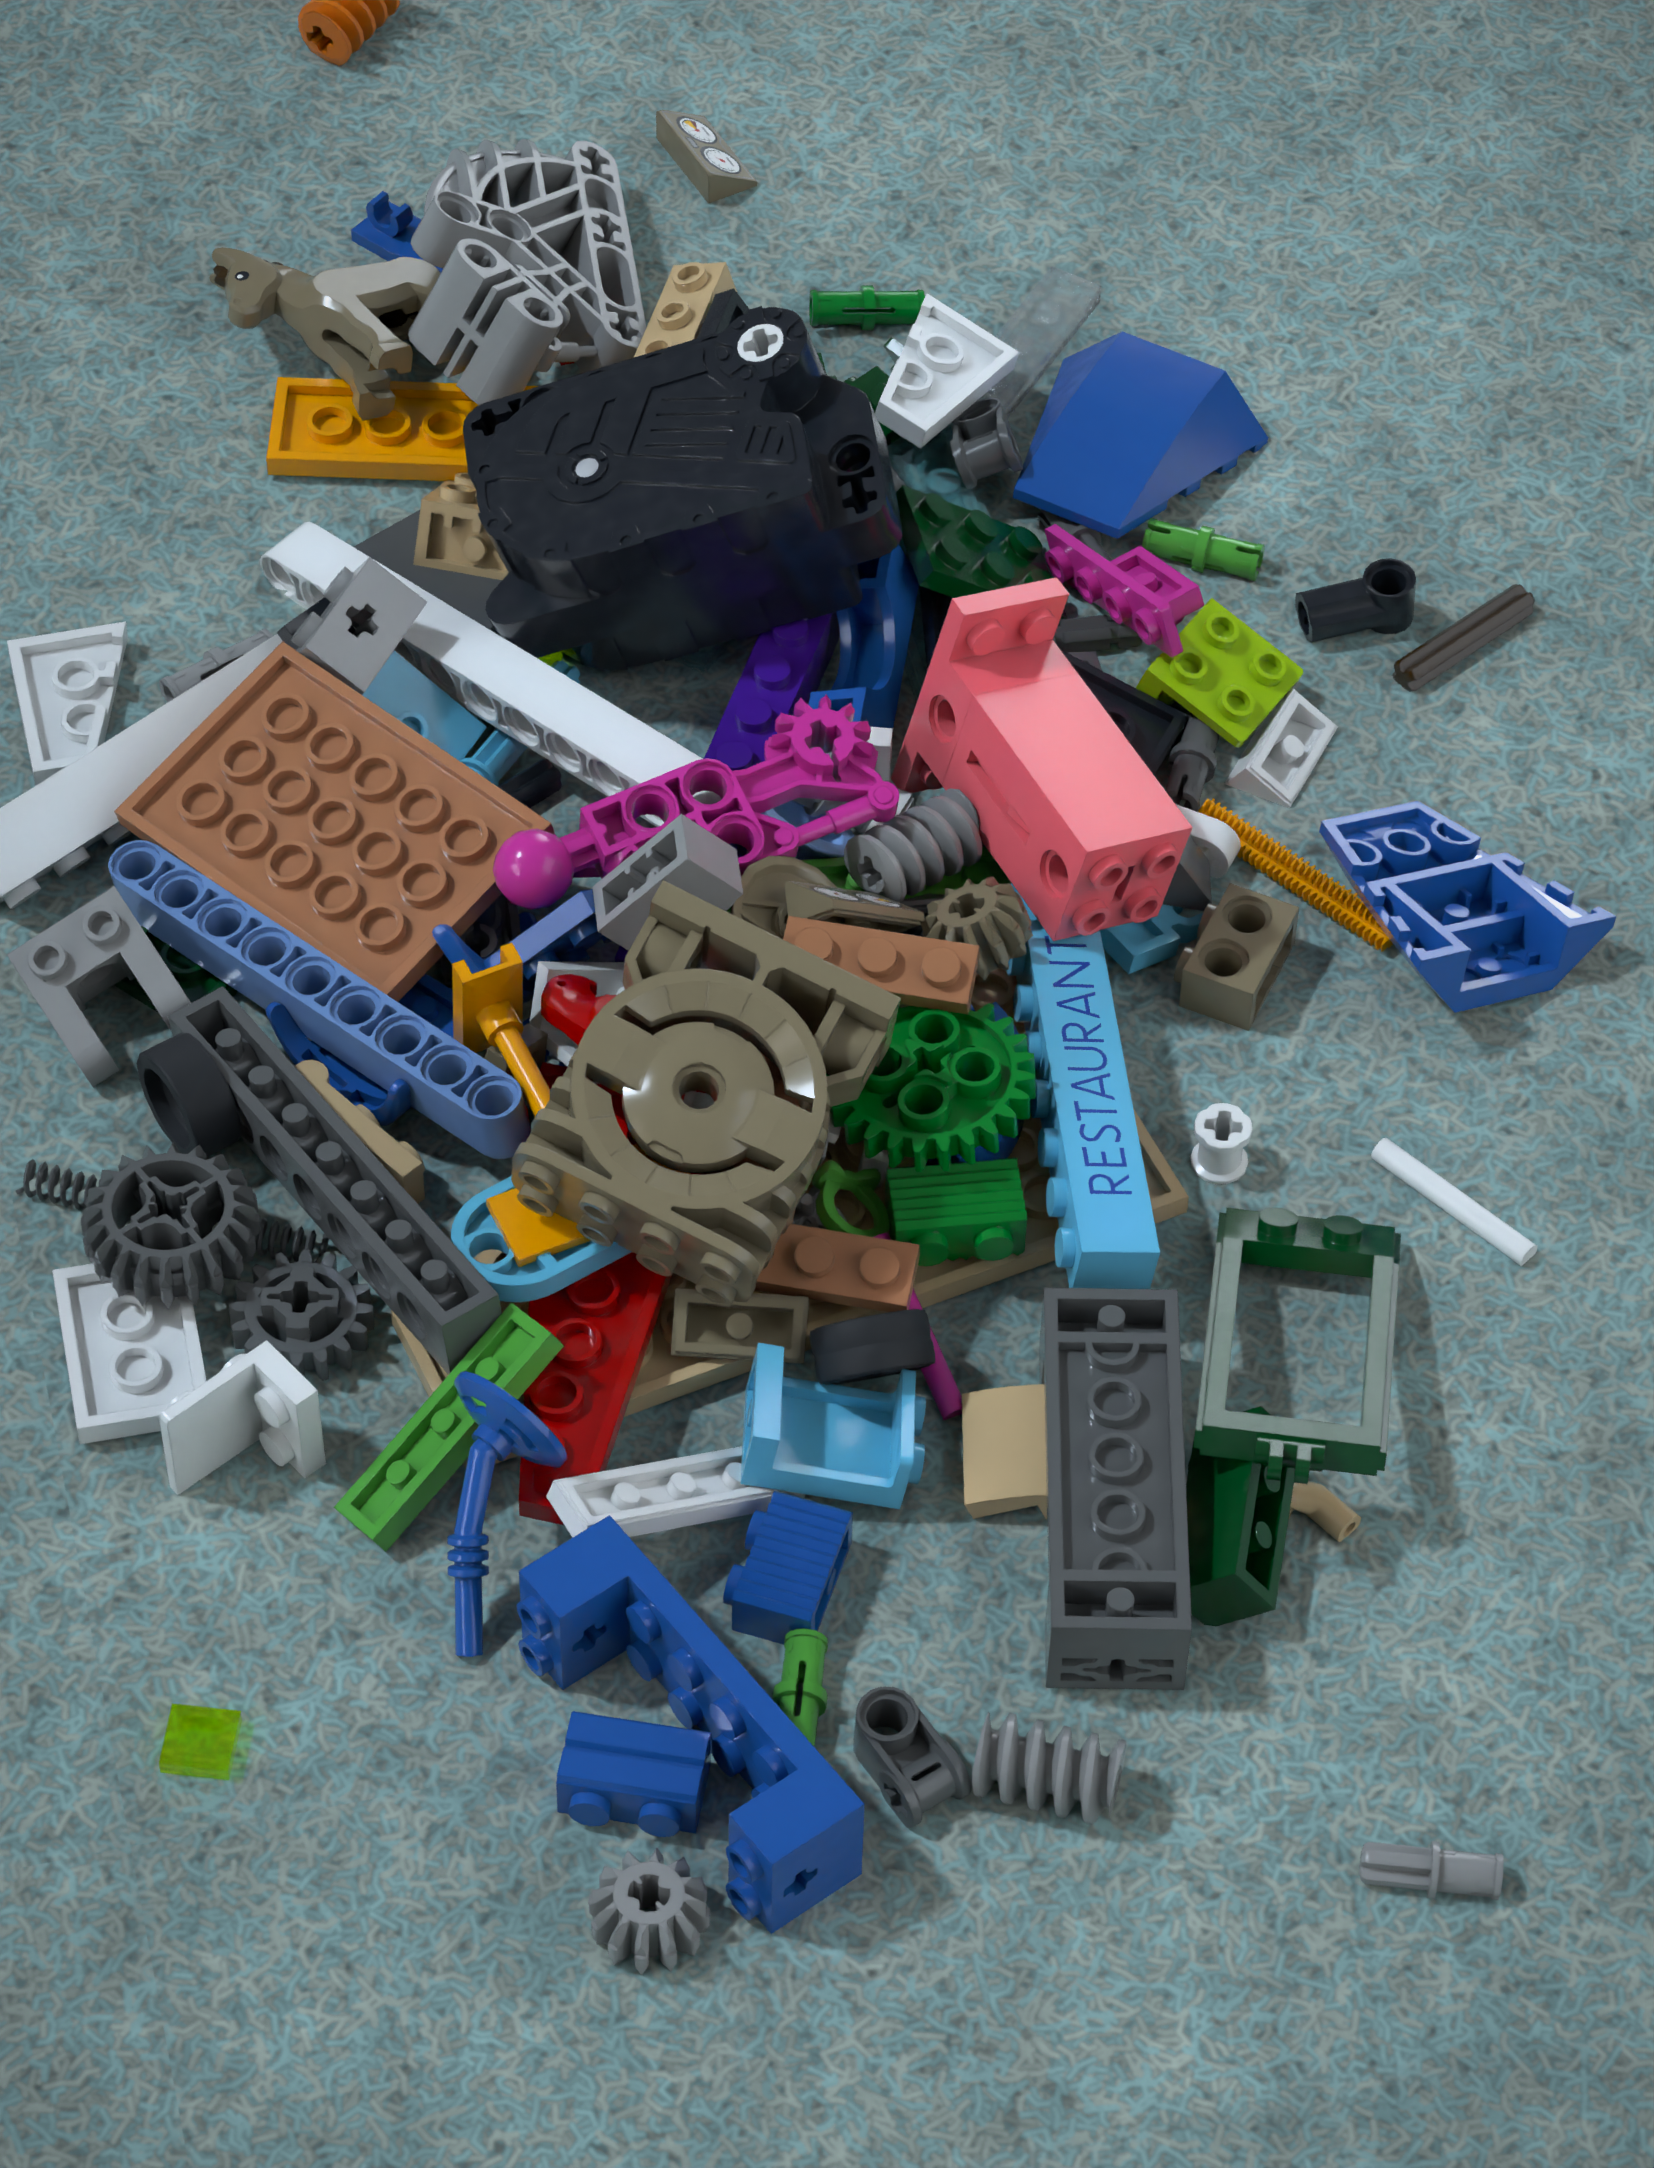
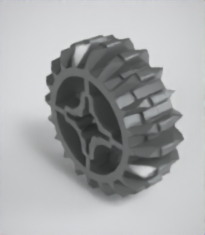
(171, 1209)

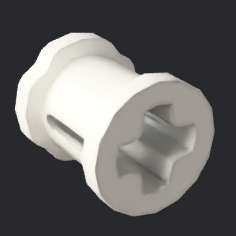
(1221, 1137)

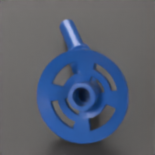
(502, 1428)

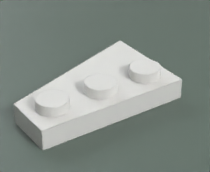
(66, 692)

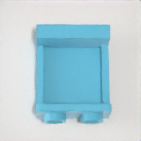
(830, 1436)

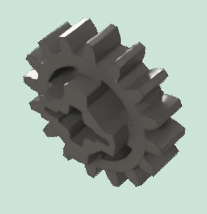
(304, 1312)

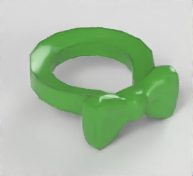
(830, 1179)

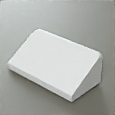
(1283, 751)

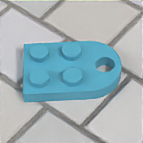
(476, 1231)

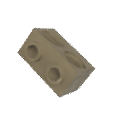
(1236, 956)

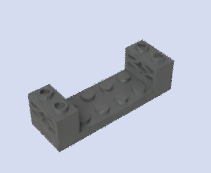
(1115, 1490)

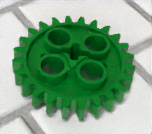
(942, 1088)

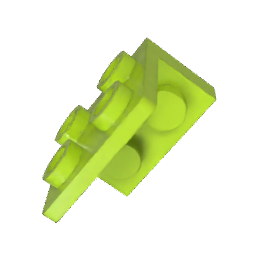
(1223, 674)

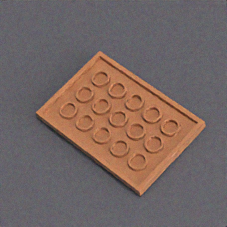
(331, 820)

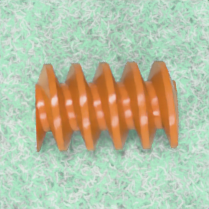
(341, 26)

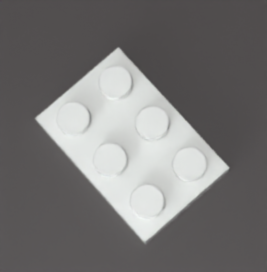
(123, 1355)

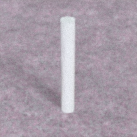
(1453, 1201)

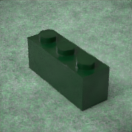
(1235, 1535)

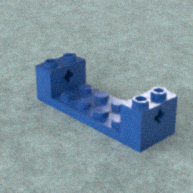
(803, 1822)

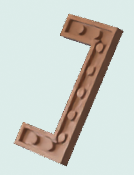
(923, 974)

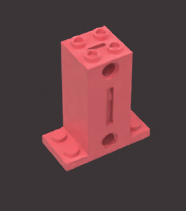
(1043, 765)

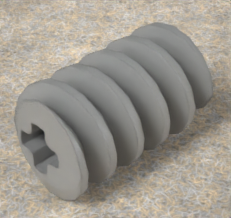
(916, 847)
(1047, 1768)

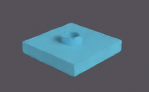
(424, 707)

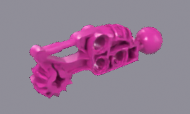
(539, 867)

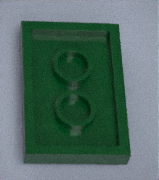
(966, 549)

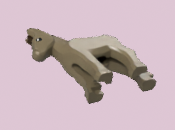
(344, 315)

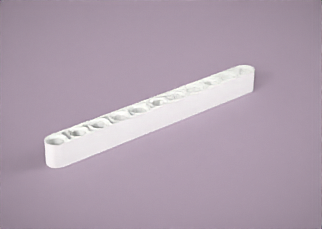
(496, 677)

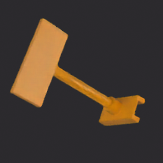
(488, 1015)

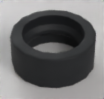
(189, 1095)

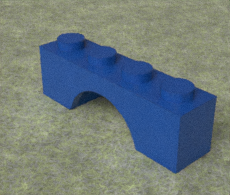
(875, 641)

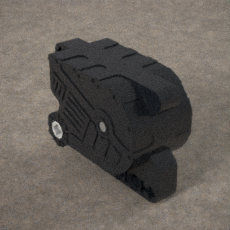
(681, 497)

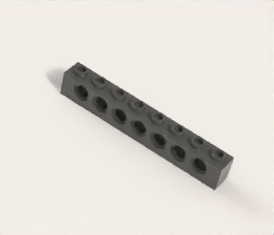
(344, 1185)

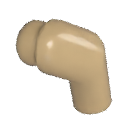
(1324, 1509)

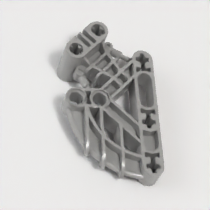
(526, 278)

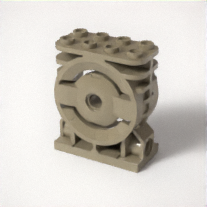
(693, 1018)

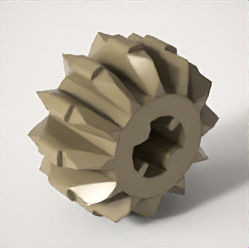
(982, 916)

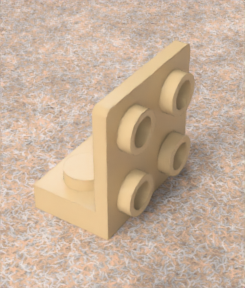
(452, 533)

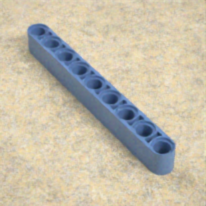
(323, 998)

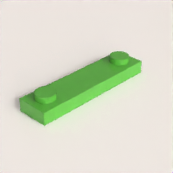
(441, 1430)

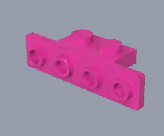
(1131, 588)

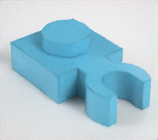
(1151, 941)

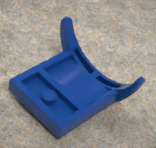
(555, 938)
(426, 999)

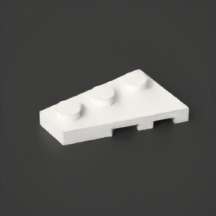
(941, 373)

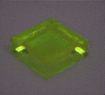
(200, 1741)

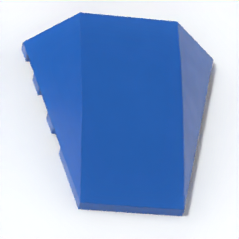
(1131, 432)
(1457, 912)

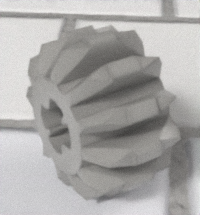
(628, 1929)

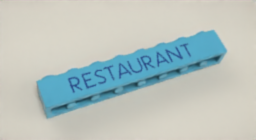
(1084, 1113)

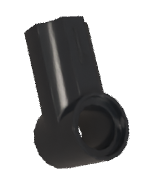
(1377, 602)

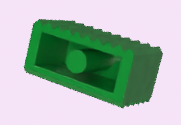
(958, 1211)

